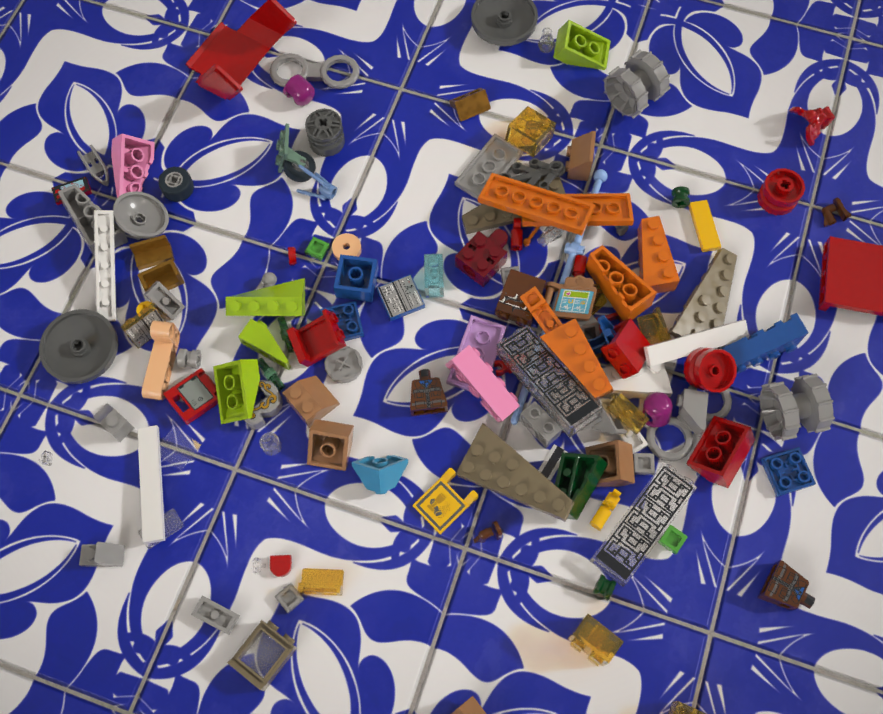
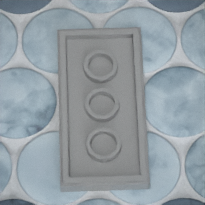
(495, 158)

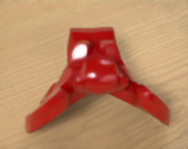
(817, 119)

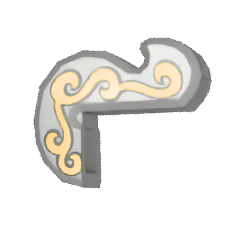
(267, 407)

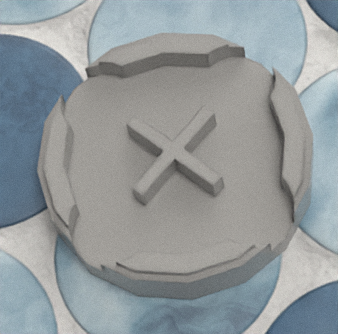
(344, 365)

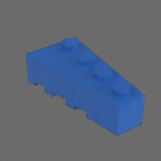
(767, 344)

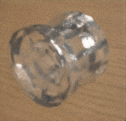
(272, 447)

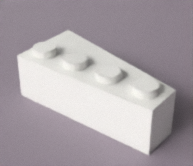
(640, 385)

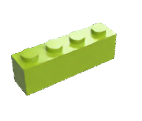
(276, 300)

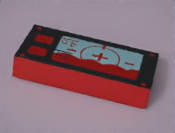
(81, 183)

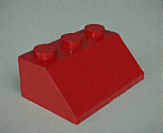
(721, 450)

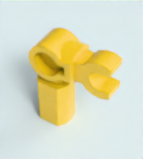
(604, 511)

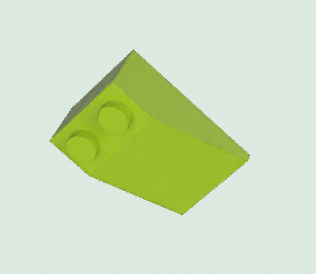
(581, 47)
(236, 389)

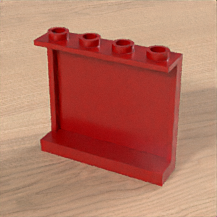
(851, 276)

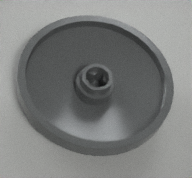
(504, 20)
(78, 346)

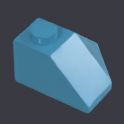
(380, 473)

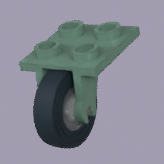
(290, 160)

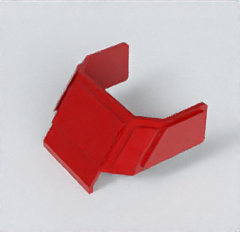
(231, 55)

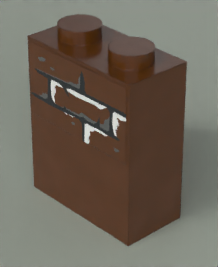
(510, 304)

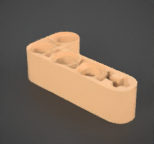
(161, 360)

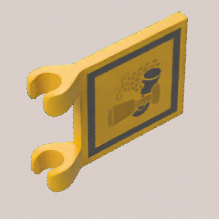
(441, 504)

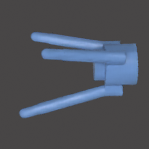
(327, 189)

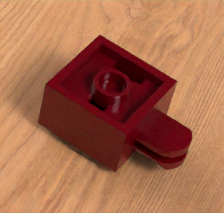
(483, 256)

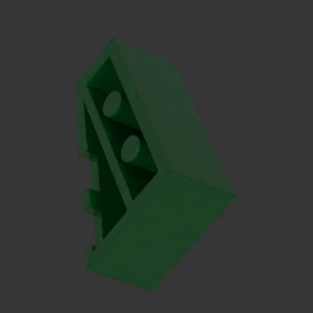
(578, 478)

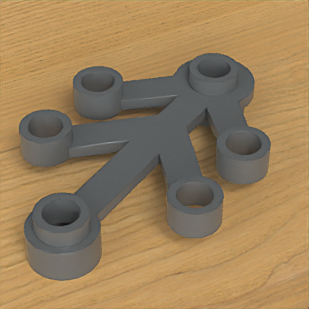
(550, 170)

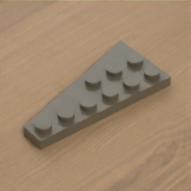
(488, 217)

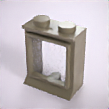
(263, 655)

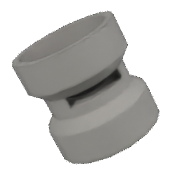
(189, 358)

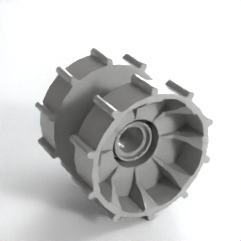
(641, 80)
(804, 404)

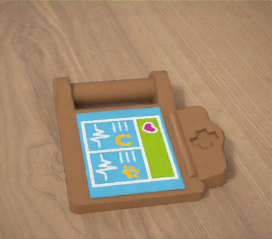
(574, 297)

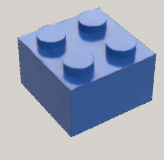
(356, 278)

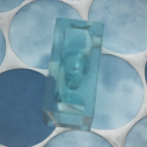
(433, 275)

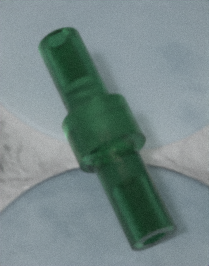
(284, 335)
(271, 374)

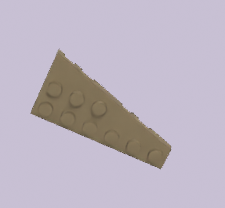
(709, 299)
(504, 471)

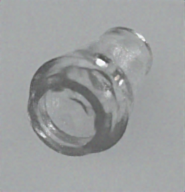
(546, 41)
(549, 235)

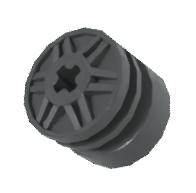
(325, 132)

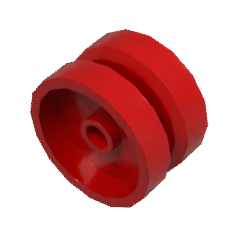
(781, 191)
(710, 369)

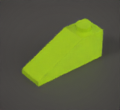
(258, 338)

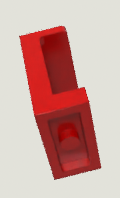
(317, 339)
(626, 349)

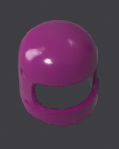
(300, 90)
(659, 408)

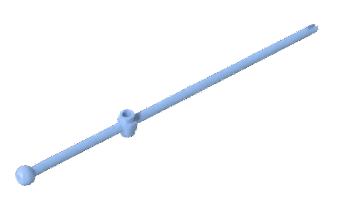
(572, 249)

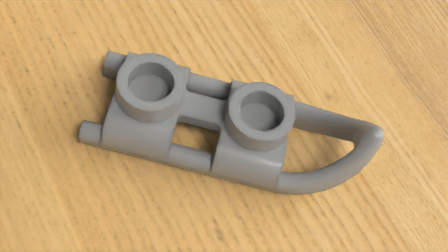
(97, 168)

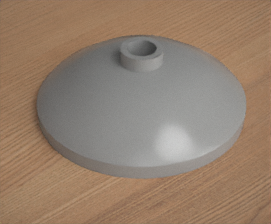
(145, 209)

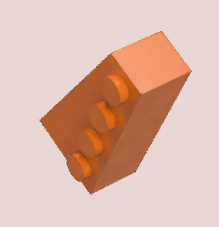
(655, 257)

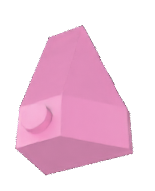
(131, 162)

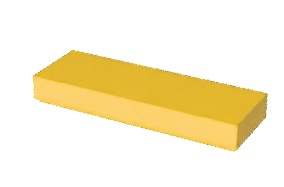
(704, 226)

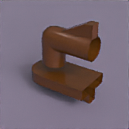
(827, 212)
(486, 533)

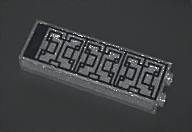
(548, 380)
(643, 524)

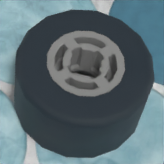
(176, 184)

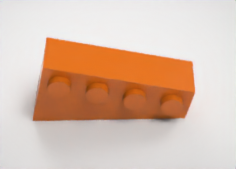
(619, 284)
(577, 355)

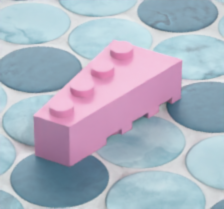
(483, 383)

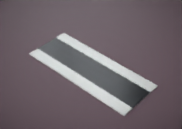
(551, 462)

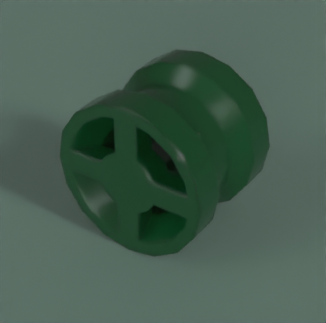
(680, 197)
(604, 587)

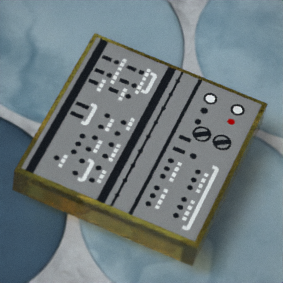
(139, 326)

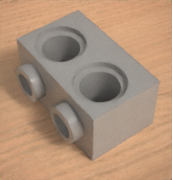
(540, 424)

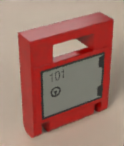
(197, 392)

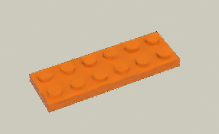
(536, 203)
(610, 210)

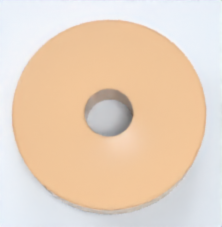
(343, 241)

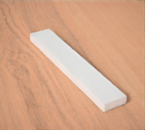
(105, 264)
(684, 345)
(151, 485)

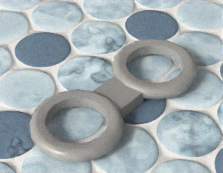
(316, 71)
(686, 430)

